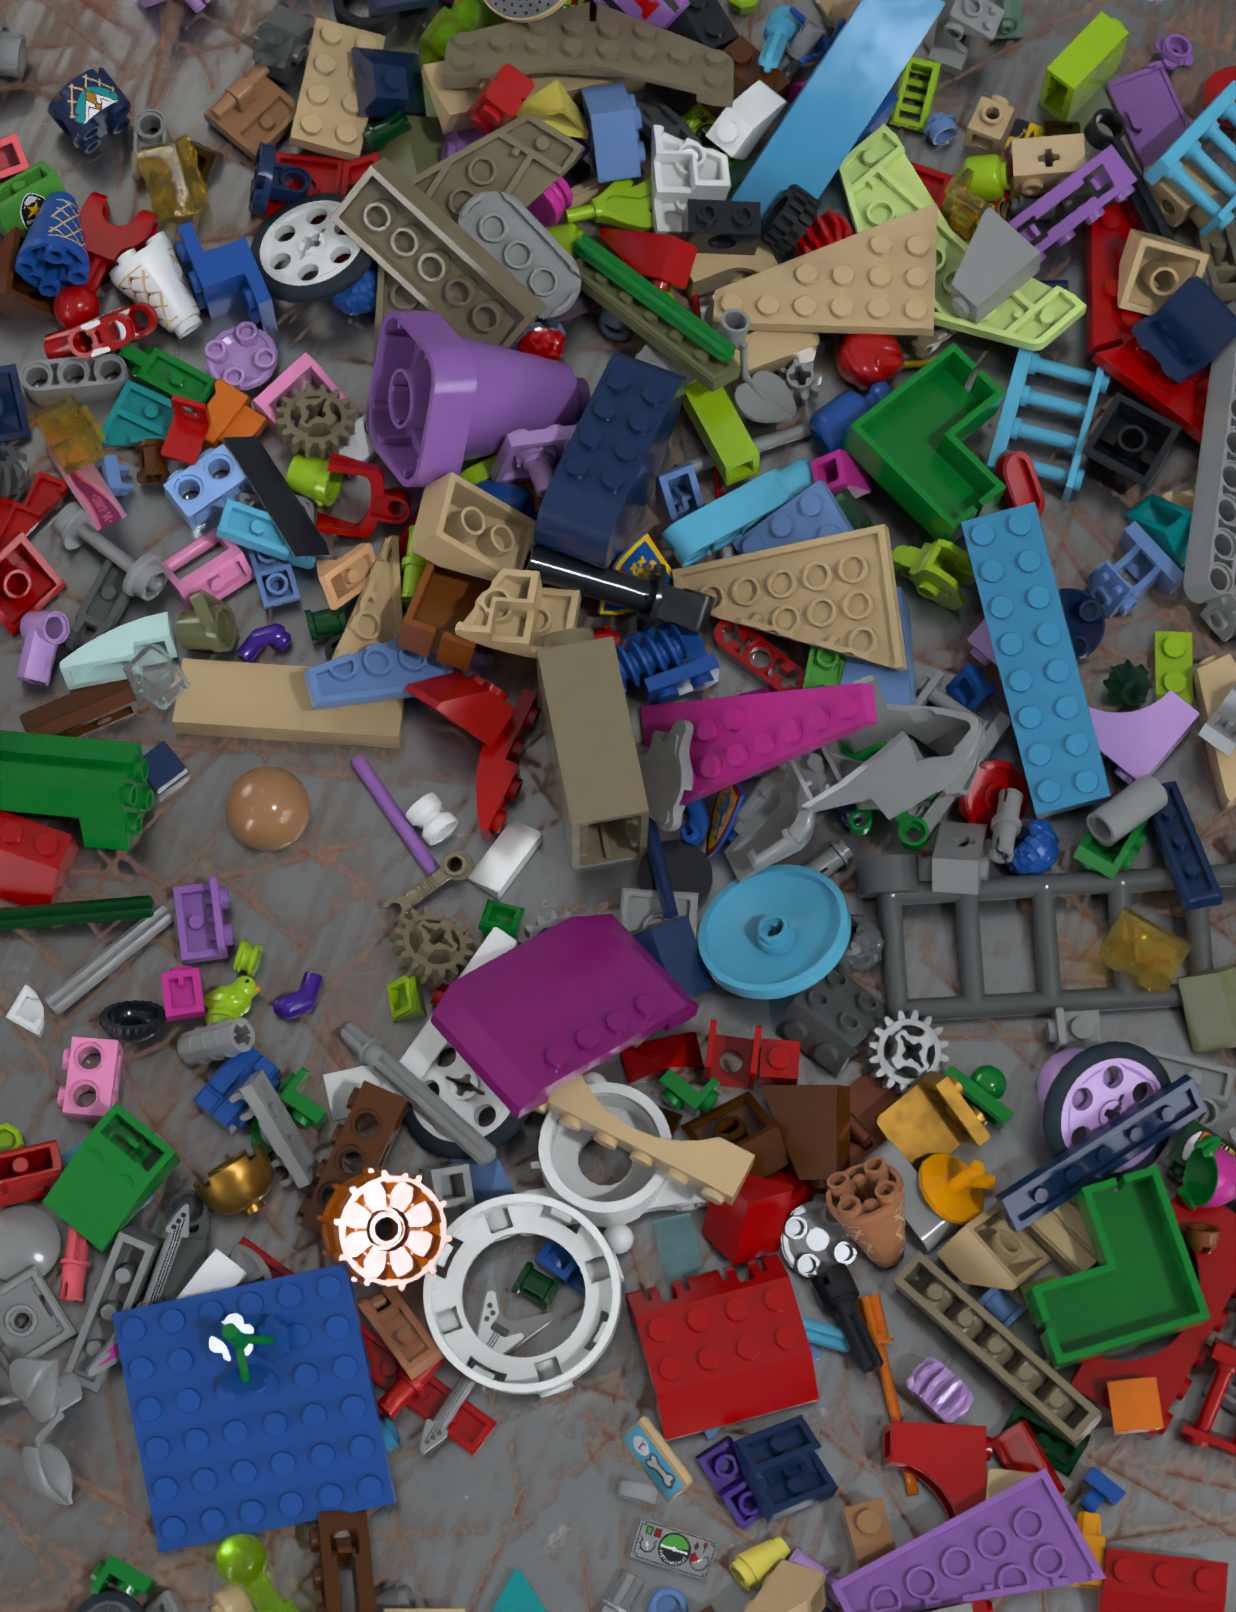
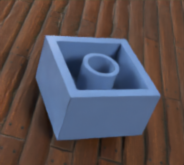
(613, 132)

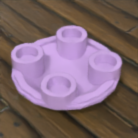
(242, 356)

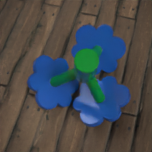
(237, 1338)

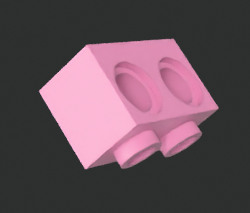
(100, 1080)

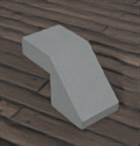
(1221, 727)

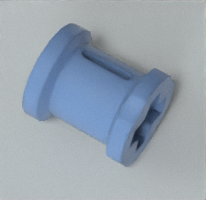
(1002, 1306)

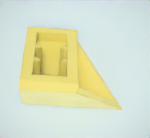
(557, 109)

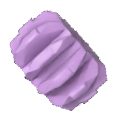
(939, 1390)

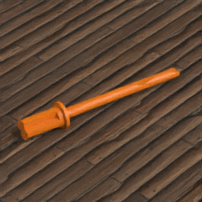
(873, 1315)

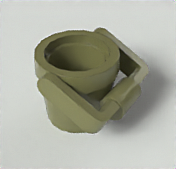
(208, 625)

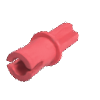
(74, 1267)

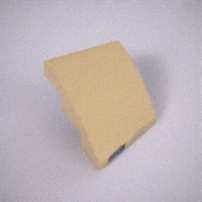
(519, 613)

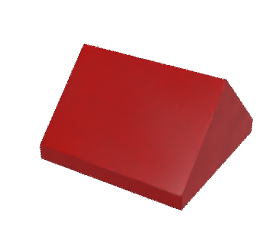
(25, 581)
(752, 1223)

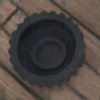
(132, 1020)

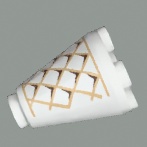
(159, 279)

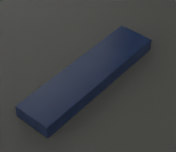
(1184, 853)

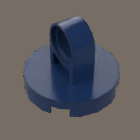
(271, 178)

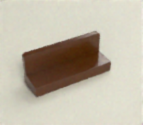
(83, 710)

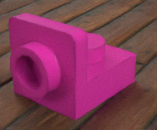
(183, 993)

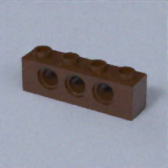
(362, 1102)

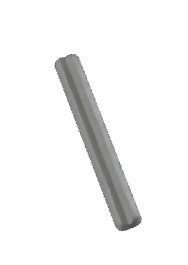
(108, 960)

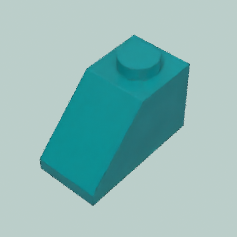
(1165, 524)

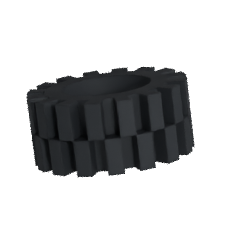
(788, 218)

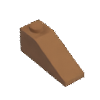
(867, 1531)

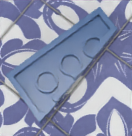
(370, 675)

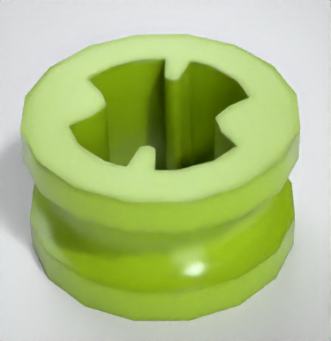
(248, 958)

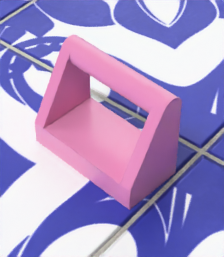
(301, 372)
(216, 577)

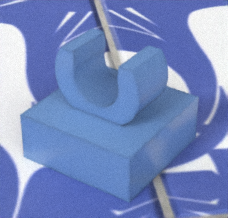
(112, 474)

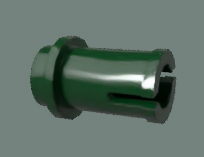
(387, 130)

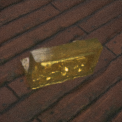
(173, 178)

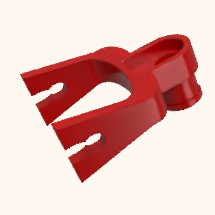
(380, 504)

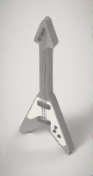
(499, 1335)

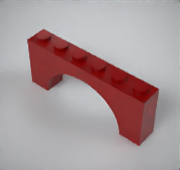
(1171, 1365)
(948, 1461)

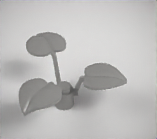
(762, 397)
(46, 1398)

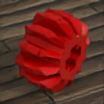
(823, 231)

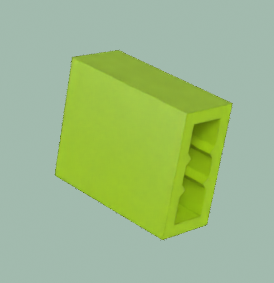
(1083, 67)

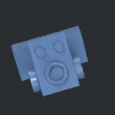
(1146, 566)

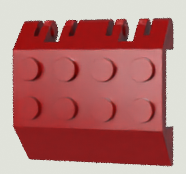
(724, 1348)

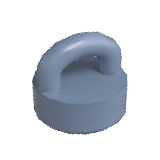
(608, 319)

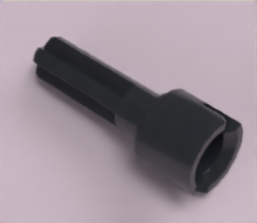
(839, 1296)

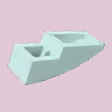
(107, 655)

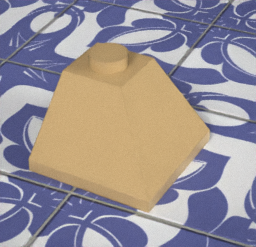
(1154, 270)
(992, 1253)

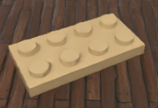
(327, 101)

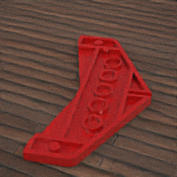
(1112, 325)

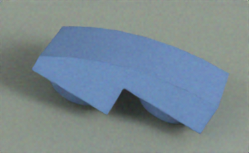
(274, 579)

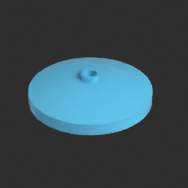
(774, 932)

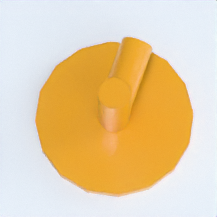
(953, 1187)

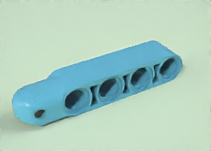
(736, 512)

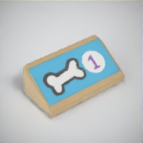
(657, 1459)

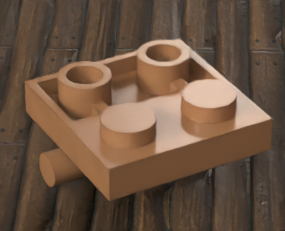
(252, 111)

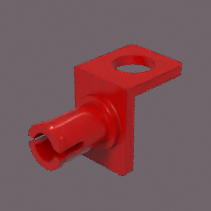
(186, 431)

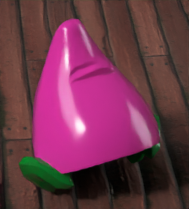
(1208, 1175)

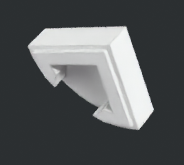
(28, 1012)

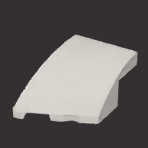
(681, 173)

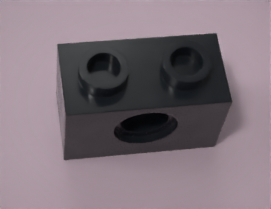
(722, 226)

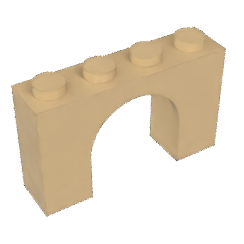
(765, 348)

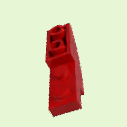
(496, 774)

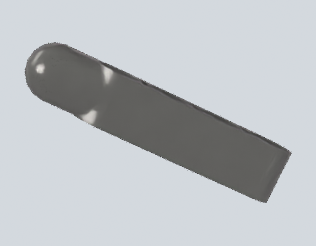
(192, 1250)

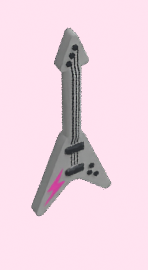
(176, 1228)

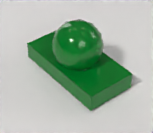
(983, 1091)

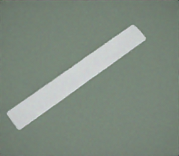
(429, 1040)

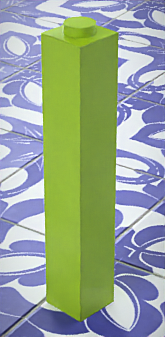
(721, 432)

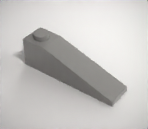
(119, 1289)

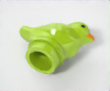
(230, 1000)

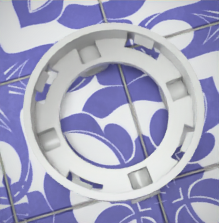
(499, 1220)

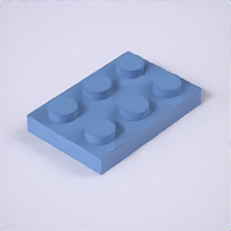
(803, 518)

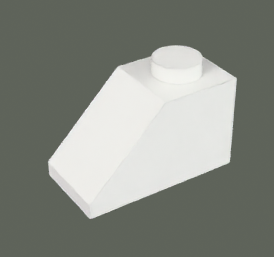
(747, 120)

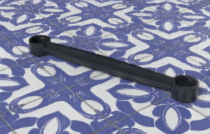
(1141, 199)

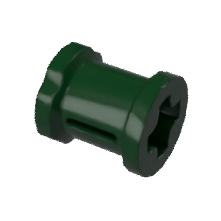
(325, 622)
(536, 1286)

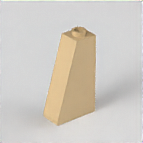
(1210, 687)

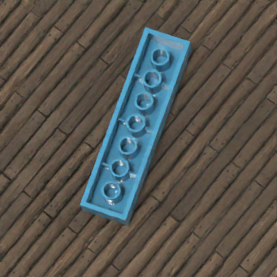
(1036, 660)

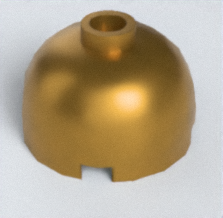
(238, 1183)

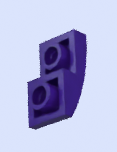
(727, 1478)

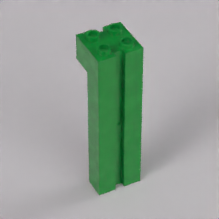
(79, 779)

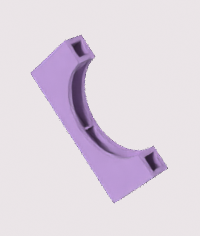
(1131, 740)

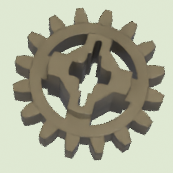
(315, 421)
(431, 946)

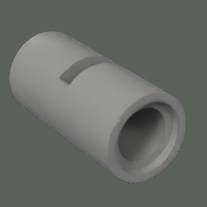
(1127, 810)

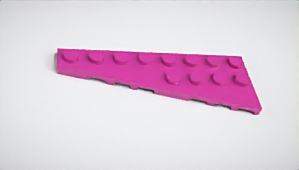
(760, 731)

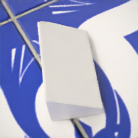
(506, 858)

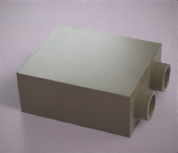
(592, 749)

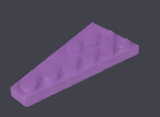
(993, 1550)

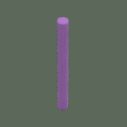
(394, 814)

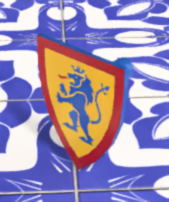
(723, 817)

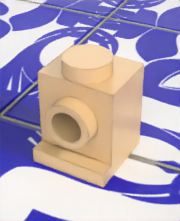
(989, 124)

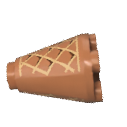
(871, 1208)

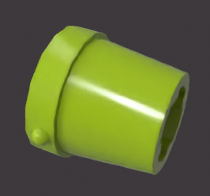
(313, 480)

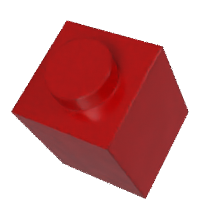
(778, 1062)

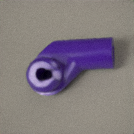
(261, 637)
(301, 1001)

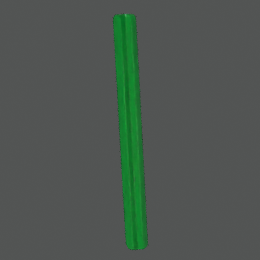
(654, 298)

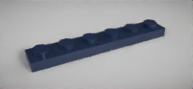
(1101, 1153)

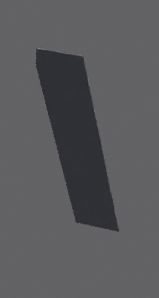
(277, 497)

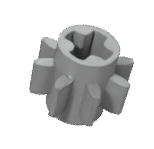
(807, 378)

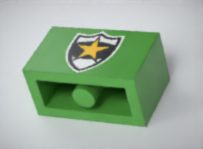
(24, 195)

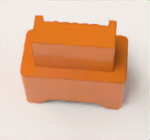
(231, 416)

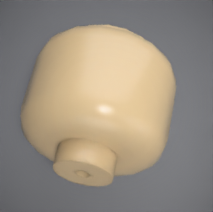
(232, 1599)

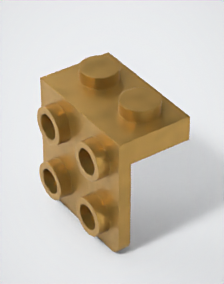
(931, 1119)

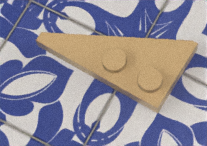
(378, 608)

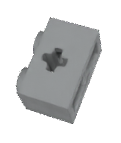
(960, 858)

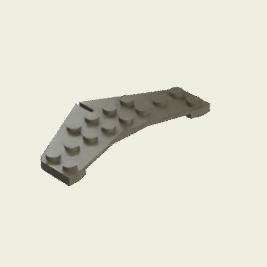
(609, 47)
(515, 159)

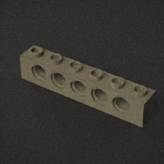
(997, 1349)

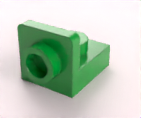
(129, 1579)

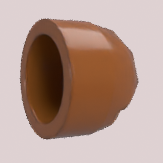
(1203, 1236)

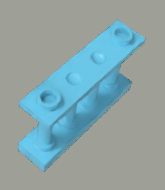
(1189, 147)
(1021, 394)

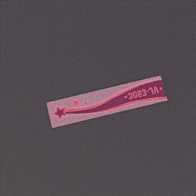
(92, 494)

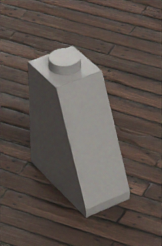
(992, 267)

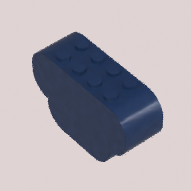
(611, 462)

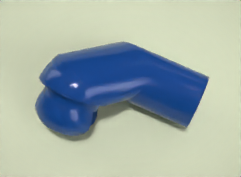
(697, 824)

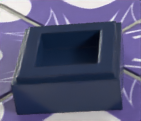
(163, 767)

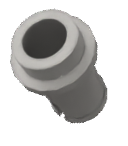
(832, 858)

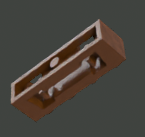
(341, 1532)

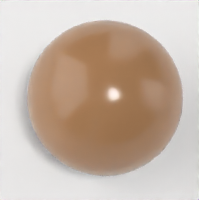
(267, 808)

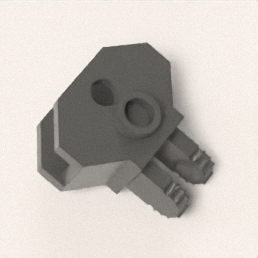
(283, 42)

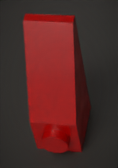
(657, 257)

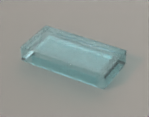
(678, 1248)

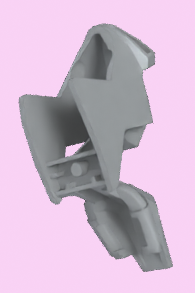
(781, 807)

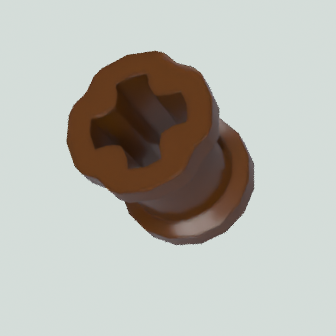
(151, 462)

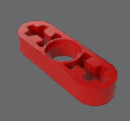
(732, 649)

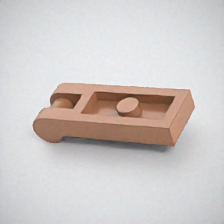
(401, 1331)

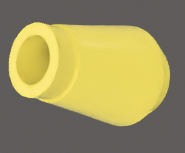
(756, 1562)

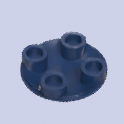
(1084, 620)

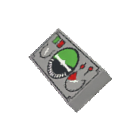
(674, 1550)

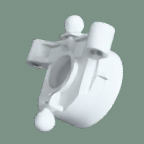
(624, 1201)

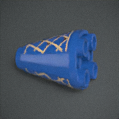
(55, 247)

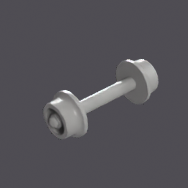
(143, 577)

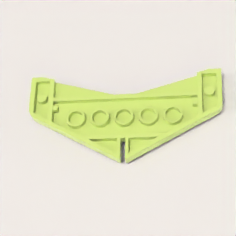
(884, 186)

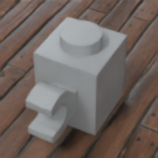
(449, 1183)

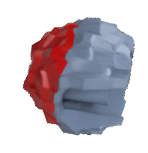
(542, 340)

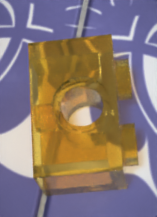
(71, 433)

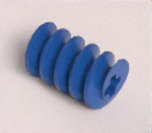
(650, 655)

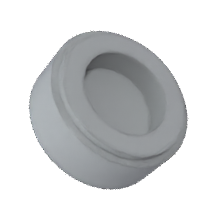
(637, 1492)

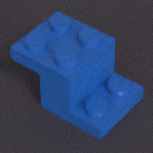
(226, 279)

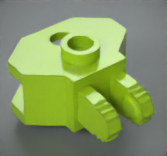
(936, 571)

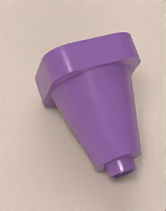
(457, 397)

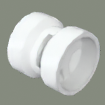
(429, 816)

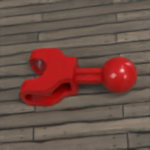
(104, 245)

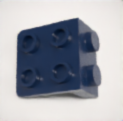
(1187, 330)

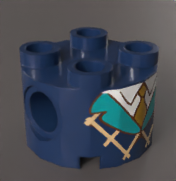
(90, 109)

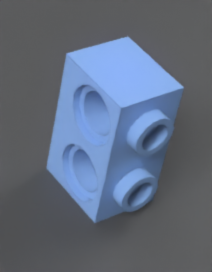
(211, 491)

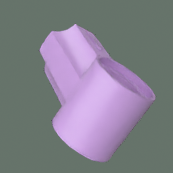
(41, 636)

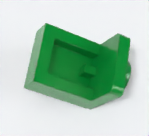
(680, 1094)
(303, 1110)

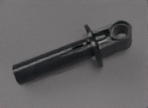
(646, 596)

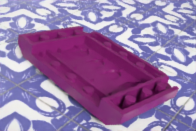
(558, 1008)

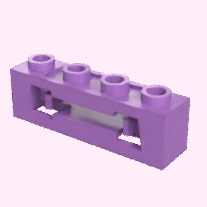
(1114, 170)

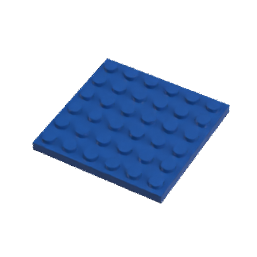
(265, 1458)

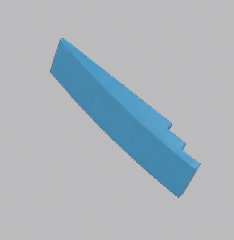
(838, 99)

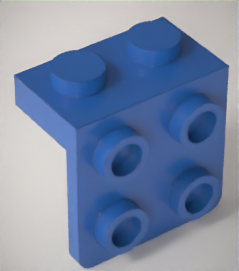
(695, 674)

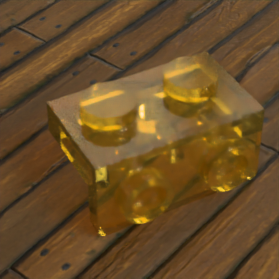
(962, 207)
(1143, 950)

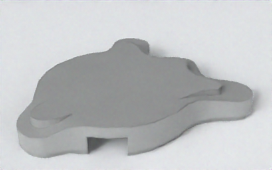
(667, 773)

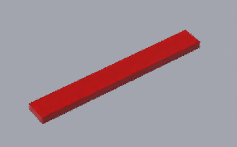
(469, 1425)

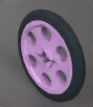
(1087, 1071)

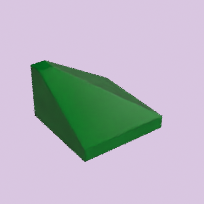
(503, 916)

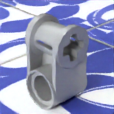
(143, 121)

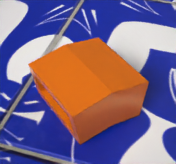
(1135, 1405)

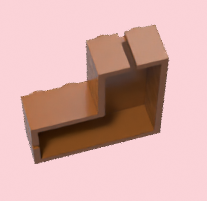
(436, 608)

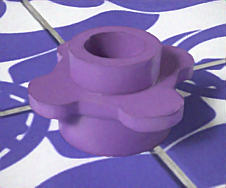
(1175, 51)

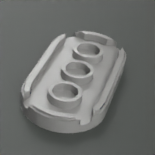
(523, 248)

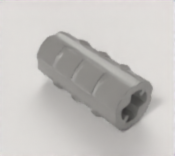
(216, 1041)

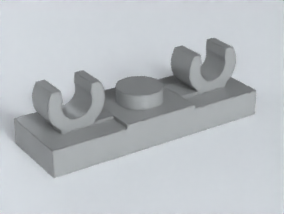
(277, 1129)

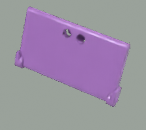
(1149, 105)

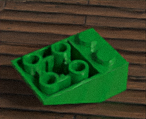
(111, 1177)

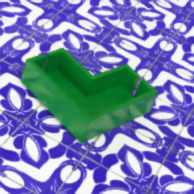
(917, 448)
(1142, 1278)

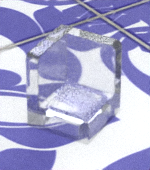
(156, 677)

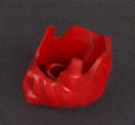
(869, 359)

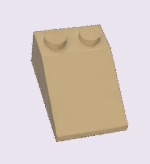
(470, 529)

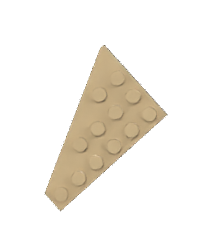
(854, 286)
(816, 591)

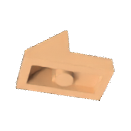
(347, 575)

